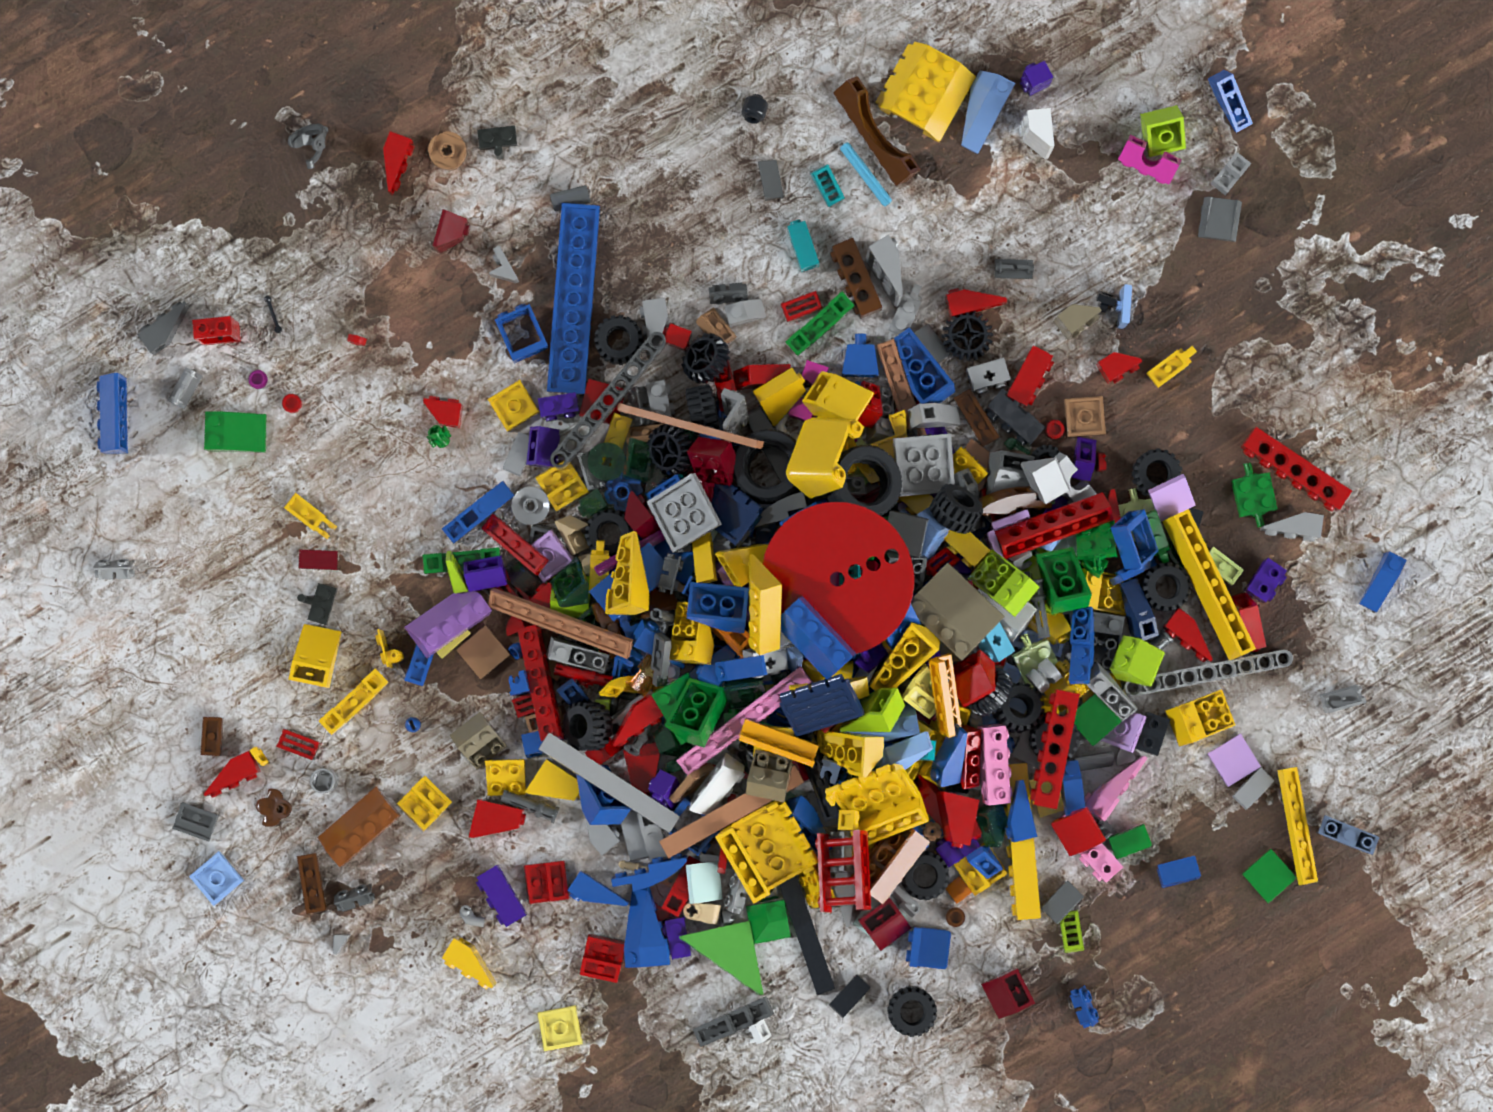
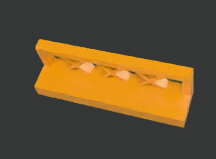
(941, 693)
(778, 742)

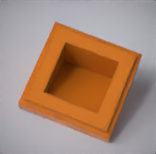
(958, 890)

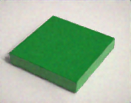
(1095, 719)
(1269, 875)

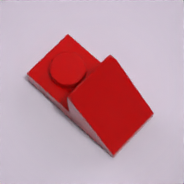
(602, 755)

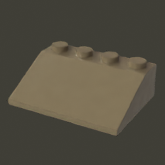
(955, 611)

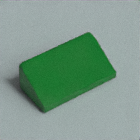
(1129, 841)

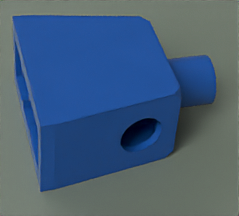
(860, 359)

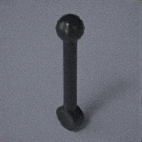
(277, 329)

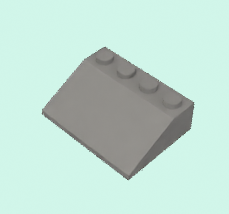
(885, 264)

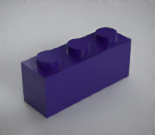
(501, 896)

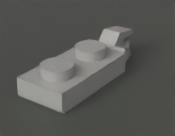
(906, 311)
(904, 901)

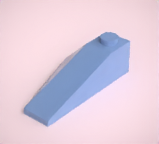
(985, 103)
(904, 728)

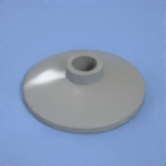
(523, 498)

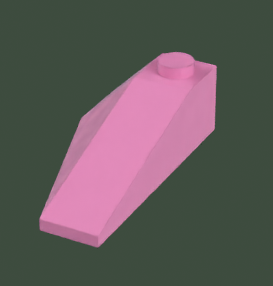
(1104, 798)

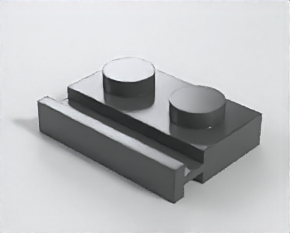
(195, 821)

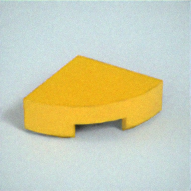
(259, 756)

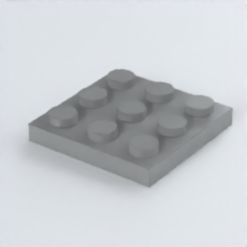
(924, 463)
(684, 512)

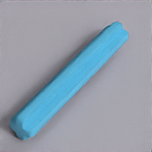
(866, 174)

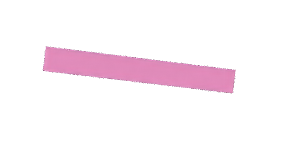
(731, 729)

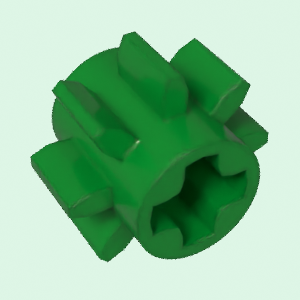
(438, 436)

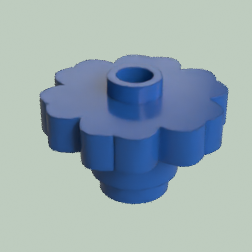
(614, 496)

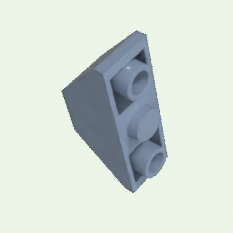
(1348, 835)

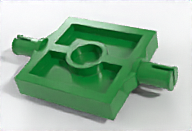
(1254, 494)
(1096, 544)

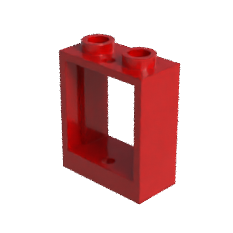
(208, 330)

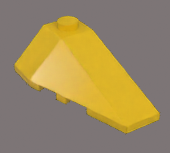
(629, 587)
(851, 750)

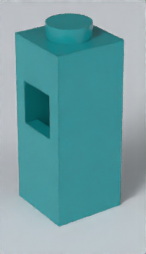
(802, 245)

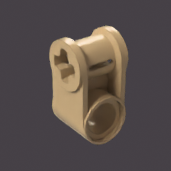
(705, 912)

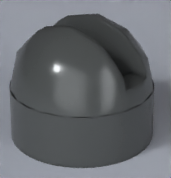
(726, 917)

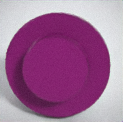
(258, 379)

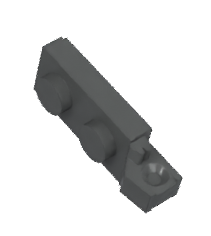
(660, 659)

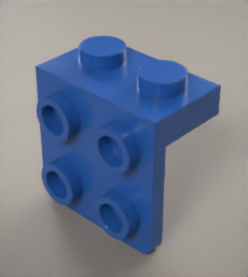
(928, 947)

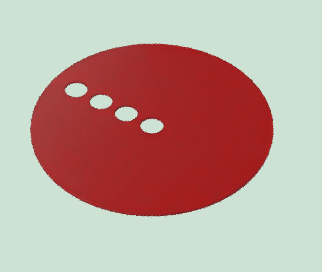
(829, 541)

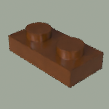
(212, 736)

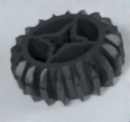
(967, 344)
(714, 350)
(665, 452)
(995, 700)

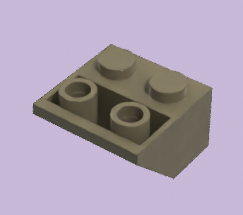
(1074, 318)
(478, 740)
(769, 776)

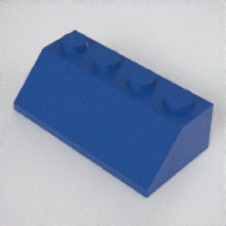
(112, 414)
(815, 638)

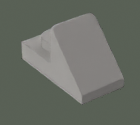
(505, 271)

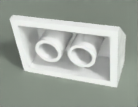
(1038, 131)
(1013, 625)
(717, 785)

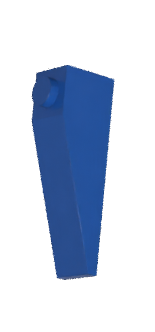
(924, 374)
(644, 938)

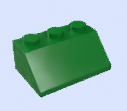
(668, 695)
(697, 711)

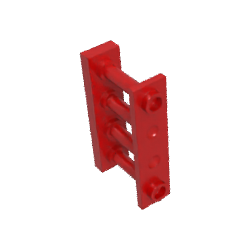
(860, 880)

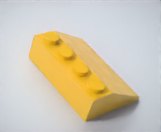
(763, 608)

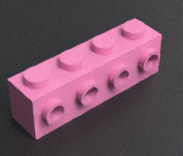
(994, 765)
(1100, 860)

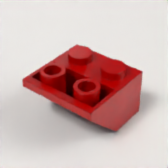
(974, 677)

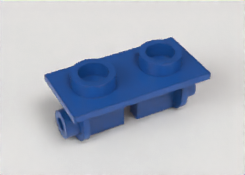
(1088, 1013)

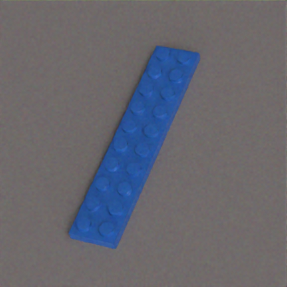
(573, 298)

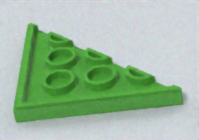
(731, 950)

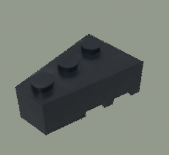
(1014, 419)

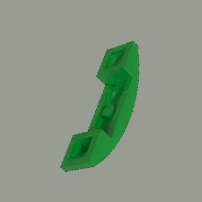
(820, 324)
(437, 562)

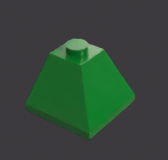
(768, 921)

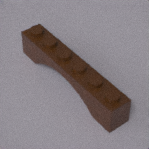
(855, 101)

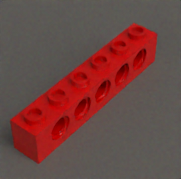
(1339, 492)
(1054, 525)
(540, 682)
(1051, 798)

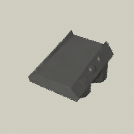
(1219, 219)

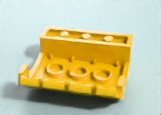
(926, 89)
(885, 801)
(766, 849)

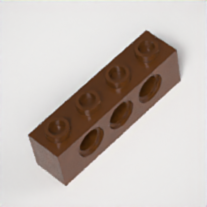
(849, 249)

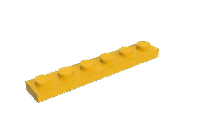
(1297, 826)

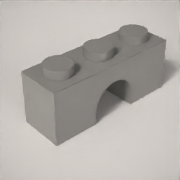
(1079, 491)

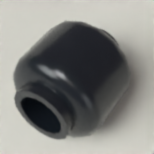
(754, 108)

